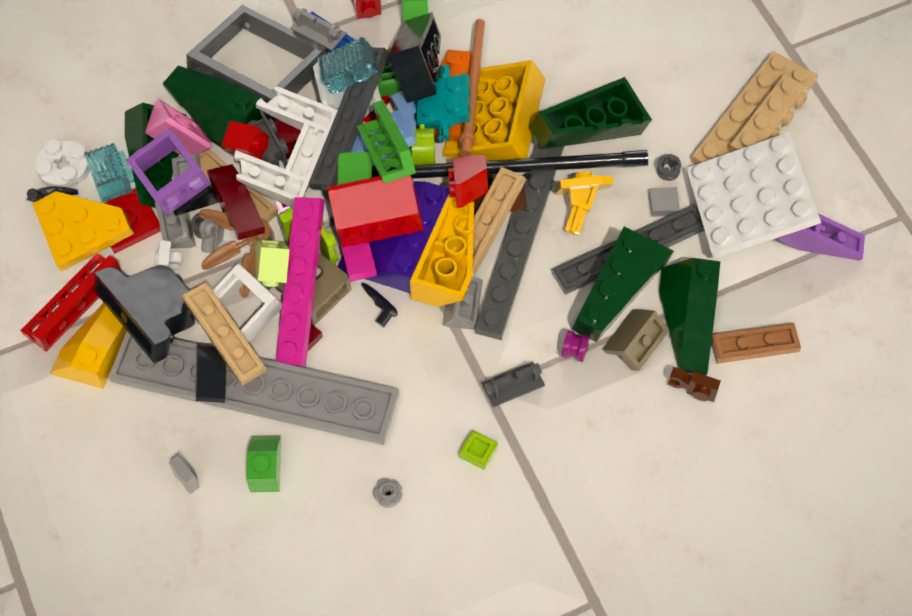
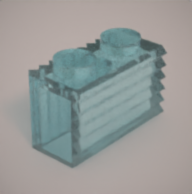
(347, 65)
(109, 172)

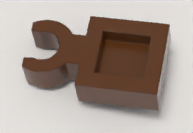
(698, 385)

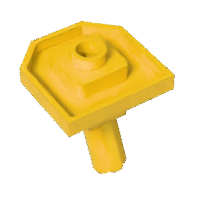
(581, 196)

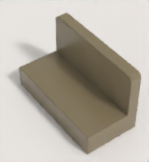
(637, 338)

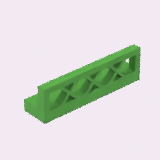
(393, 145)

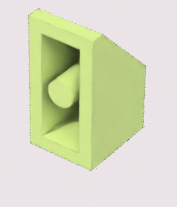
(271, 262)

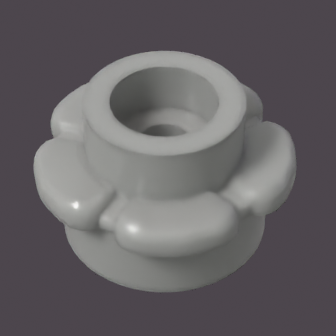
(388, 500)

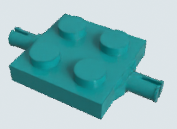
(448, 106)

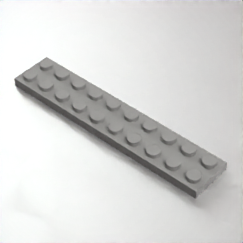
(280, 394)

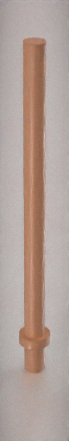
(467, 138)

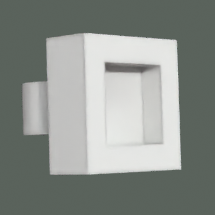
(166, 258)

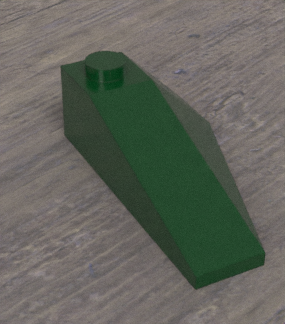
(211, 101)

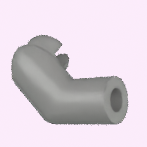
(208, 231)

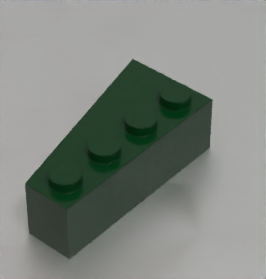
(594, 116)

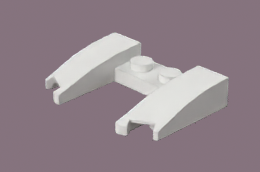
(314, 122)

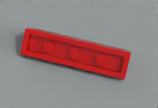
(69, 308)

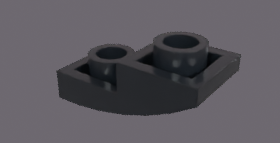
(210, 375)

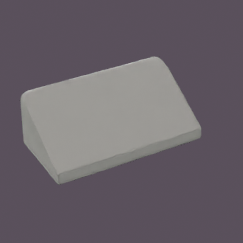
(176, 229)
(465, 312)

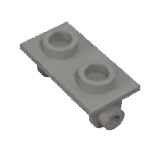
(317, 29)

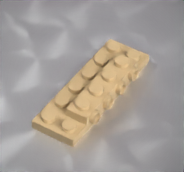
(760, 108)

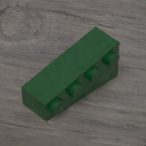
(624, 275)

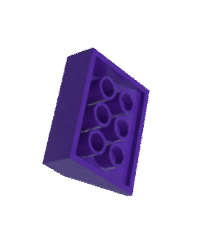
(399, 255)

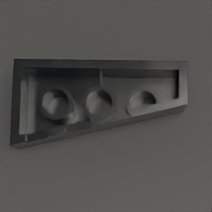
(416, 57)

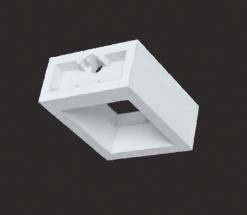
(232, 283)

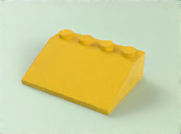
(504, 112)

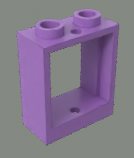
(190, 181)

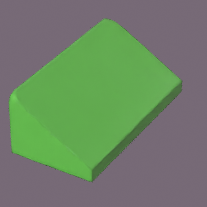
(353, 167)

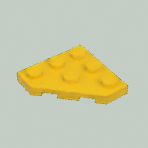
(79, 227)

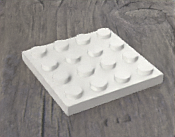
(753, 195)

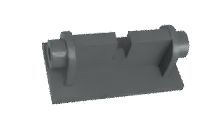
(276, 148)
(513, 384)

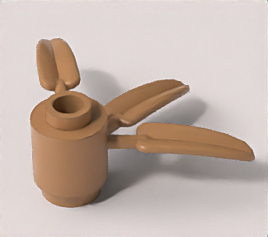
(232, 248)

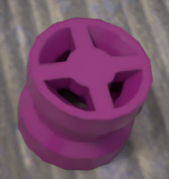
(575, 346)

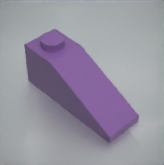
(827, 239)

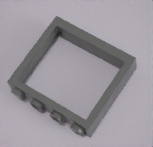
(200, 56)

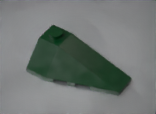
(161, 172)
(689, 304)

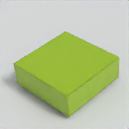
(478, 449)

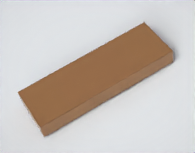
(755, 343)

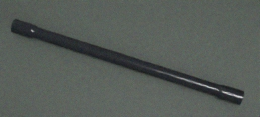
(624, 159)

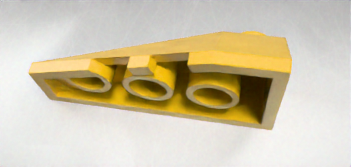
(447, 259)
(91, 350)

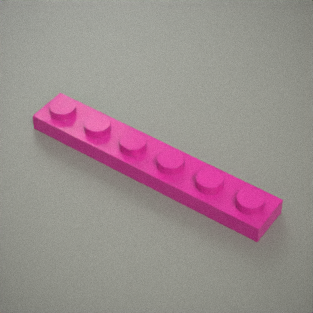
(301, 281)

